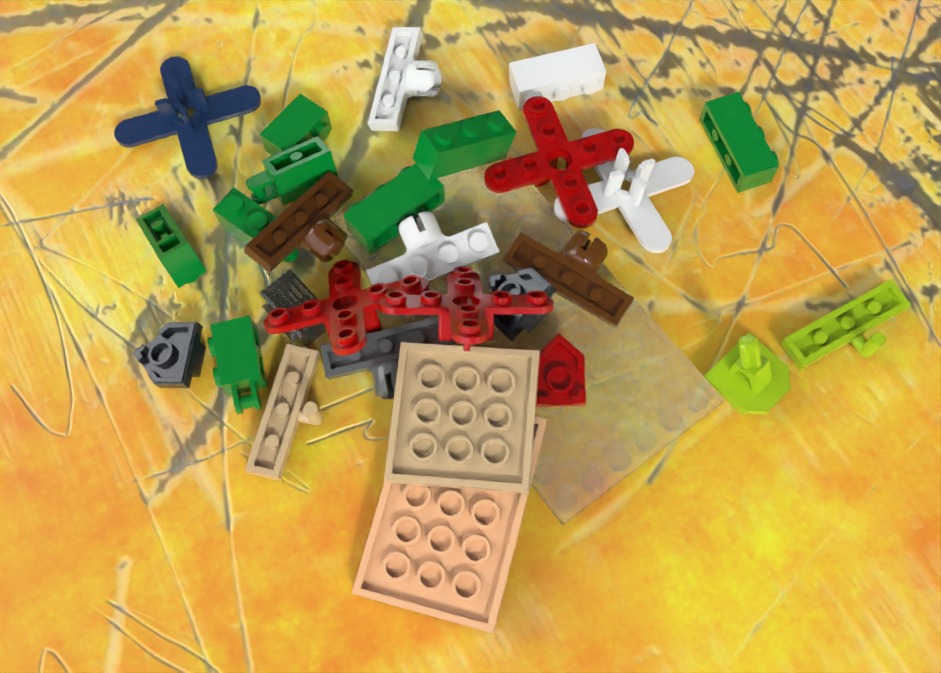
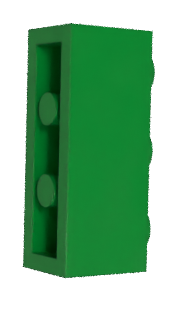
(739, 142)
(463, 144)
(378, 216)

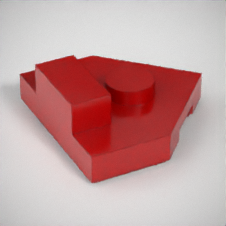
(561, 375)

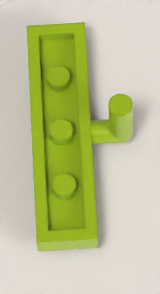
(847, 325)

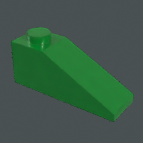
(171, 246)

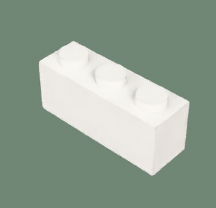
(558, 75)

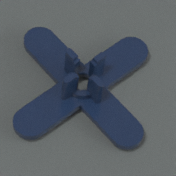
(192, 130)

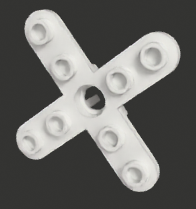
(635, 205)

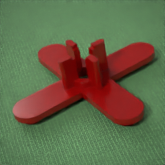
(541, 166)
(347, 311)
(465, 312)

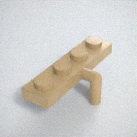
(284, 412)

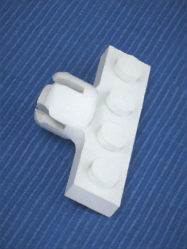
(401, 79)
(432, 253)

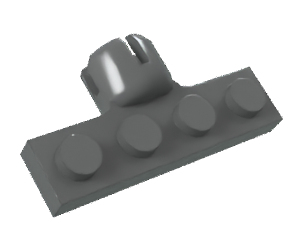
(381, 354)

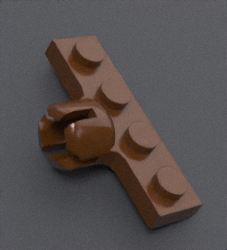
(304, 226)
(573, 274)

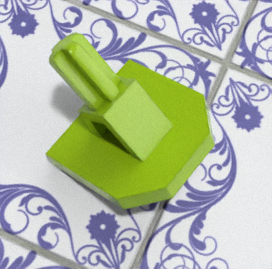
(750, 377)

